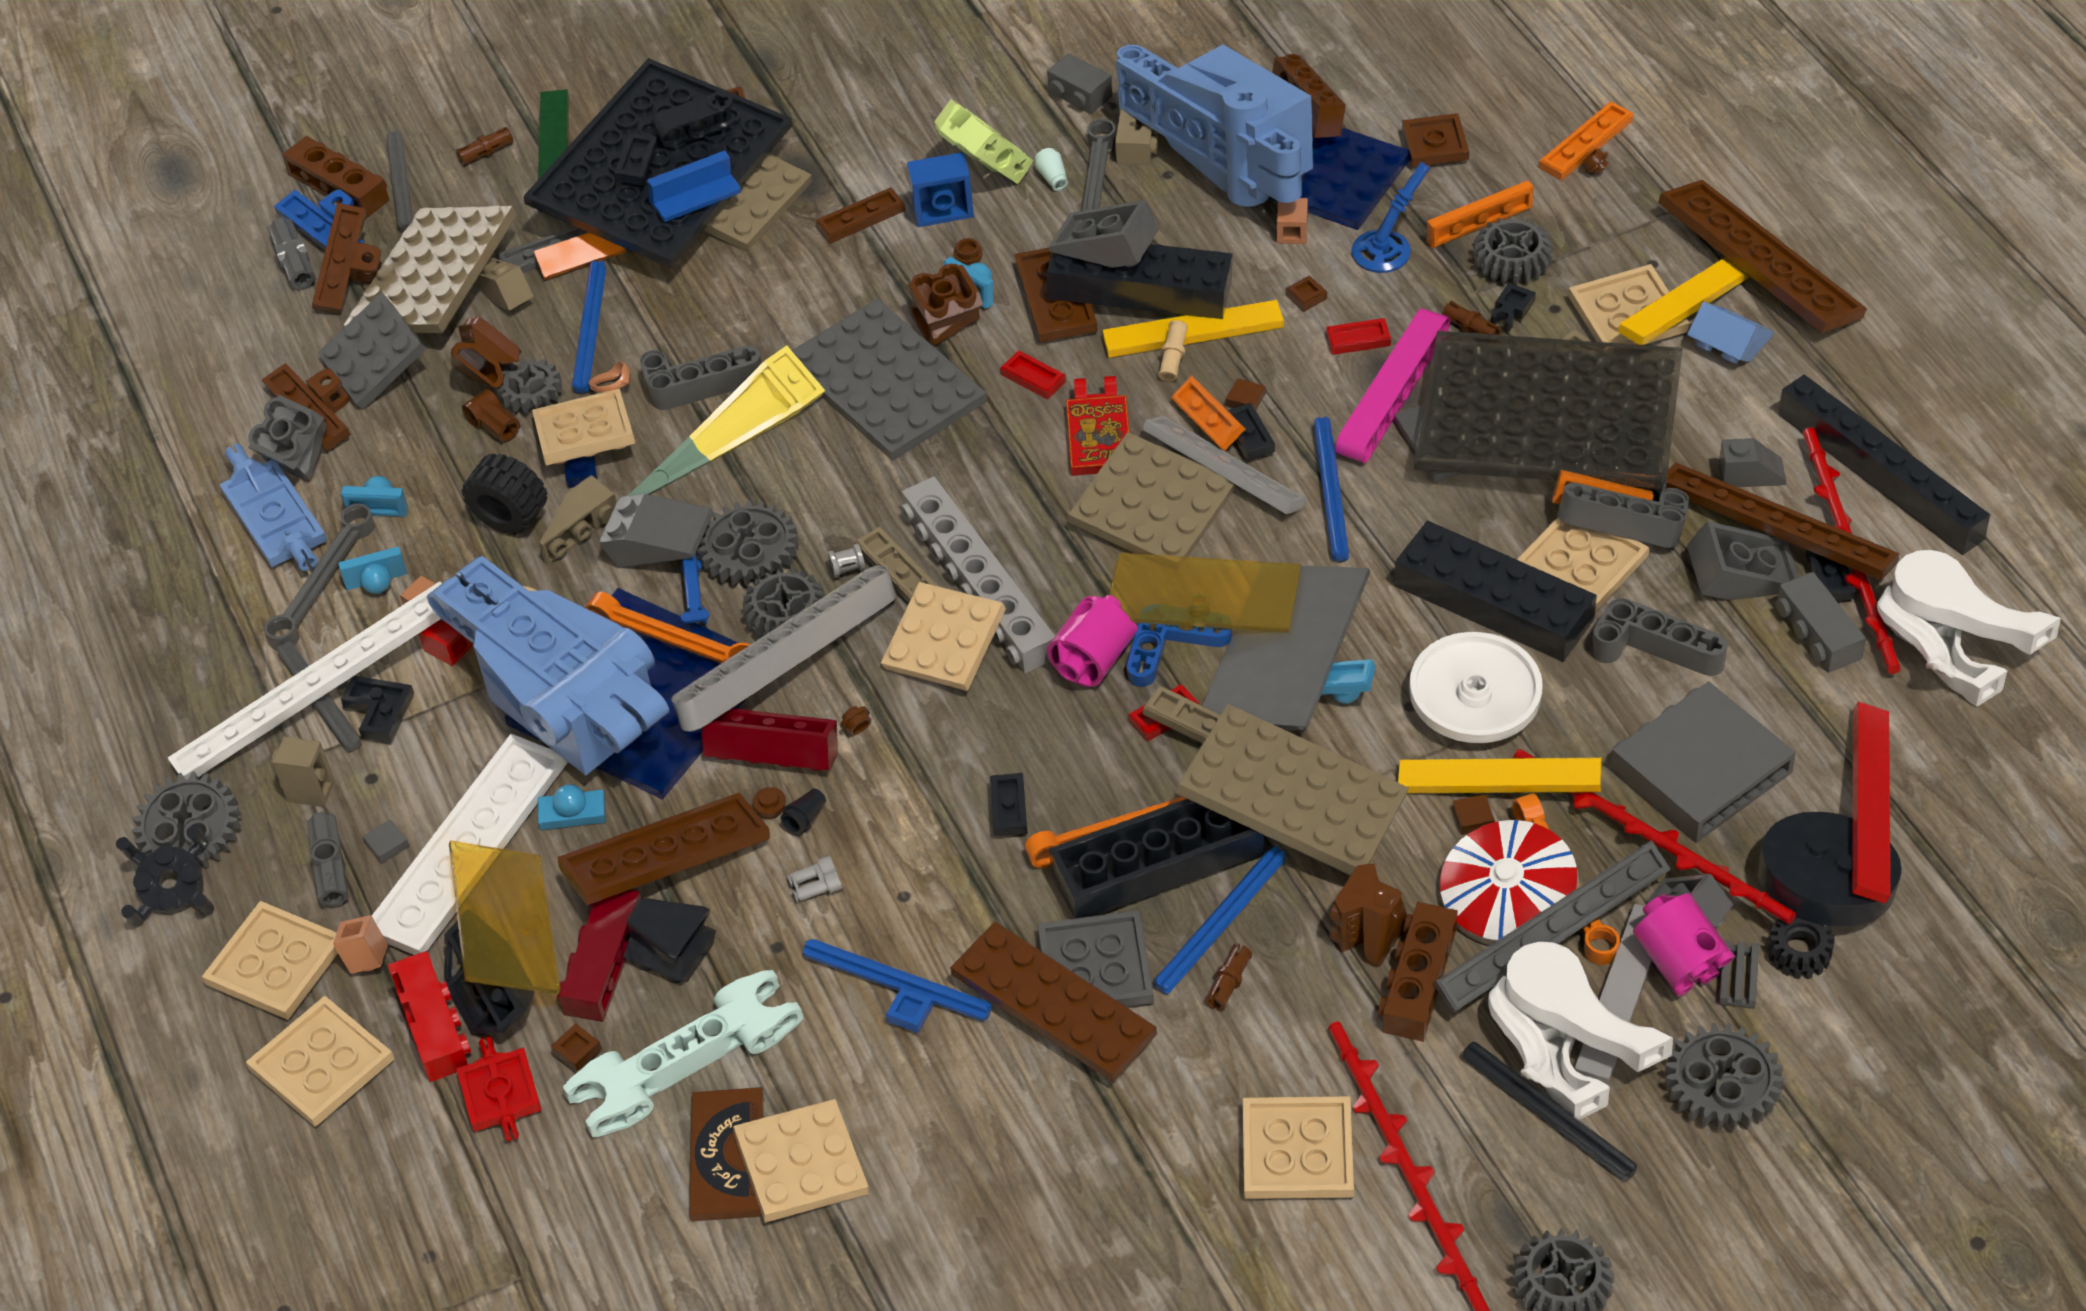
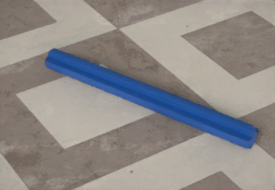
(589, 327)
(1331, 489)
(1219, 920)
(896, 979)

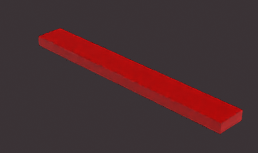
(1871, 803)

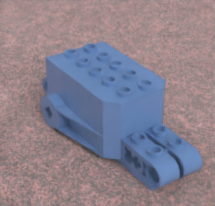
(1224, 118)
(553, 663)

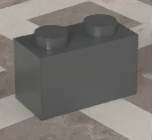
(1079, 83)

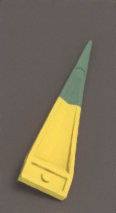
(761, 402)

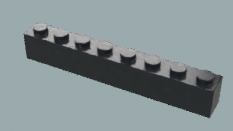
(1885, 465)

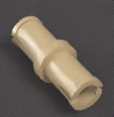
(1173, 351)

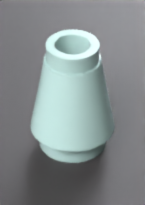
(1051, 167)

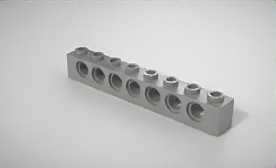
(977, 571)

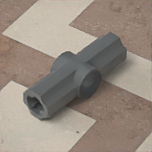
(291, 253)
(327, 859)

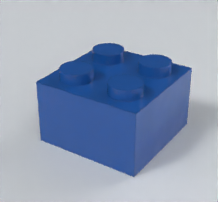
(940, 189)

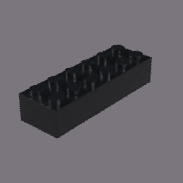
(1163, 281)
(1495, 590)
(1148, 856)

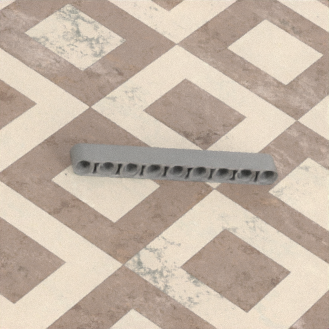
(783, 648)

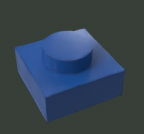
(909, 1010)

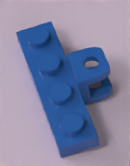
(308, 217)

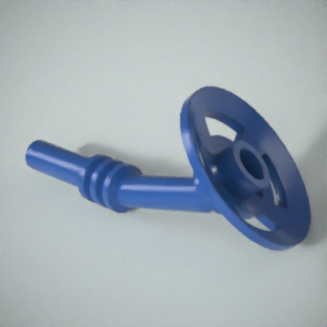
(1380, 238)

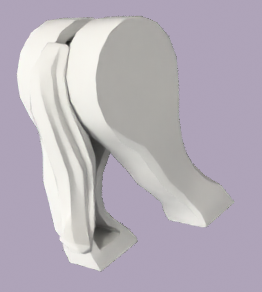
(1936, 601)
(1550, 1005)

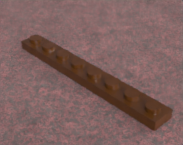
(1783, 522)

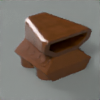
(944, 302)
(483, 352)
(1368, 914)

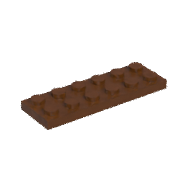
(663, 848)
(1054, 1001)

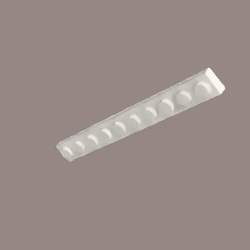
(305, 687)

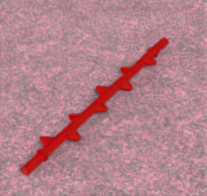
(1858, 579)
(1685, 857)
(1416, 1176)

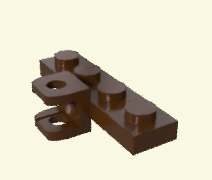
(345, 259)
(314, 396)

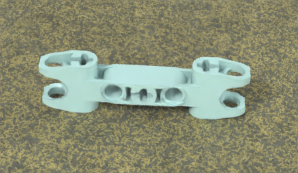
(630, 1082)

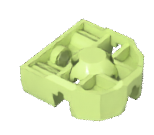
(981, 142)

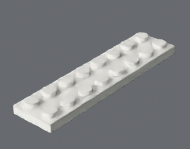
(485, 816)

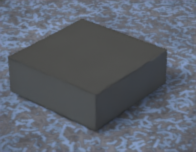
(385, 841)

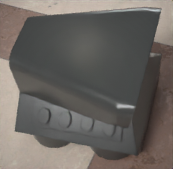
(289, 436)

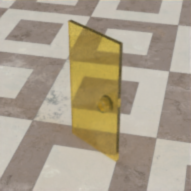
(1206, 591)
(503, 918)

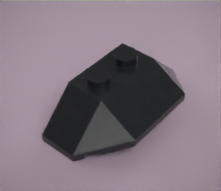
(482, 1006)

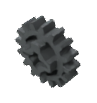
(529, 385)

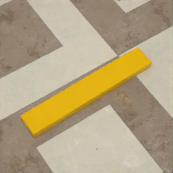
(1682, 301)
(1153, 334)
(1501, 775)

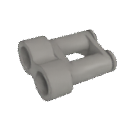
(827, 880)

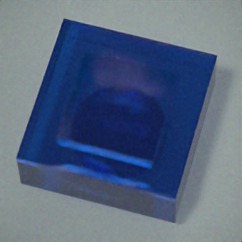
(580, 469)

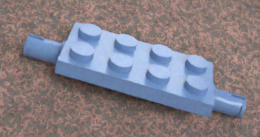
(271, 510)

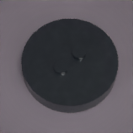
(1809, 870)

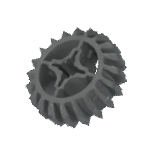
(1512, 256)
(765, 600)
(1575, 1262)

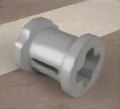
(846, 560)

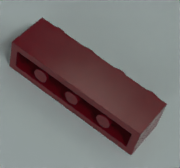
(772, 739)
(598, 958)

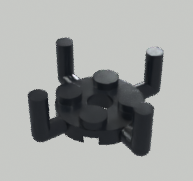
(155, 866)

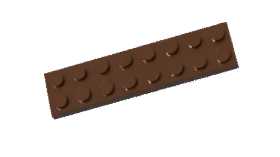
(1762, 256)

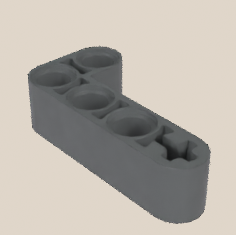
(698, 378)
(1626, 515)
(1657, 634)

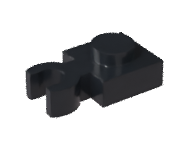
(1512, 303)

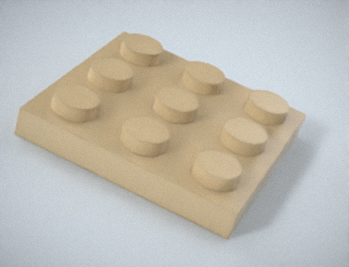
(1617, 297)
(583, 427)
(1586, 558)
(943, 636)
(272, 960)
(320, 1061)
(1298, 1147)
(800, 1160)

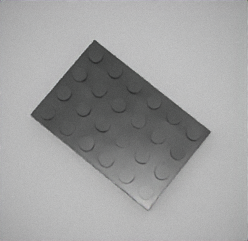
(888, 379)

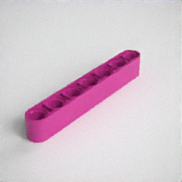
(1391, 387)

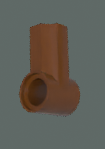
(487, 412)

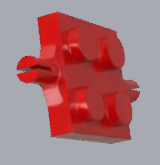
(498, 1089)

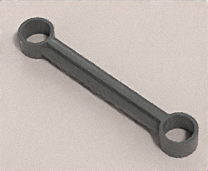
(1097, 162)
(320, 575)

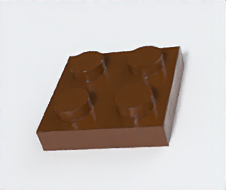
(1435, 139)

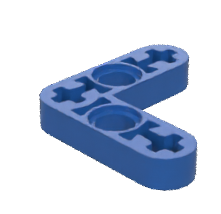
(1159, 637)

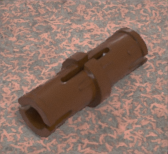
(484, 146)
(1469, 320)
(1228, 977)

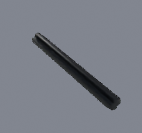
(1550, 1111)

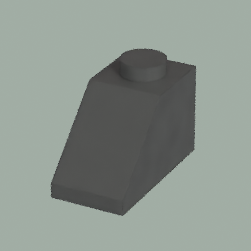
(1750, 464)
(1704, 891)

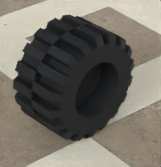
(504, 493)

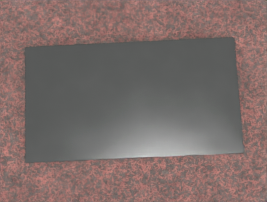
(1284, 672)

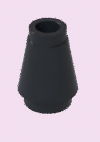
(801, 813)

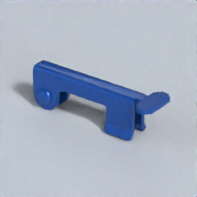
(695, 610)

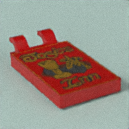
(1095, 426)

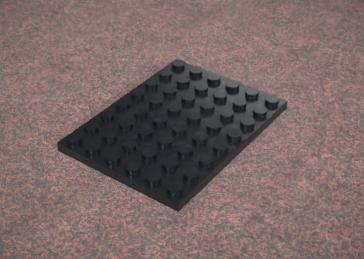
(582, 179)

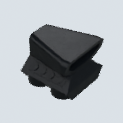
(668, 938)

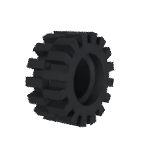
(1796, 960)

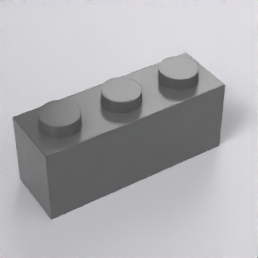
(1820, 622)

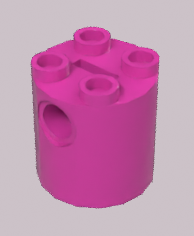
(1091, 640)
(1682, 942)

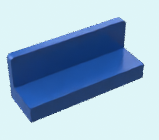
(692, 186)

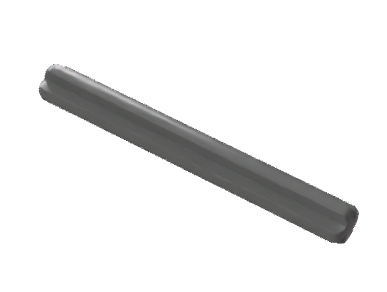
(399, 180)
(325, 704)

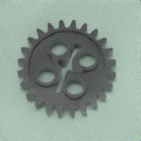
(748, 542)
(215, 822)
(1751, 1093)

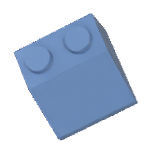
(1728, 332)

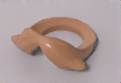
(620, 370)

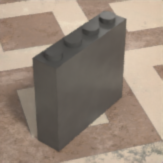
(1702, 761)

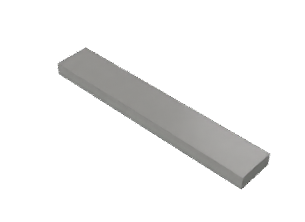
(1224, 464)
(1619, 996)

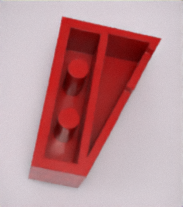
(429, 1016)

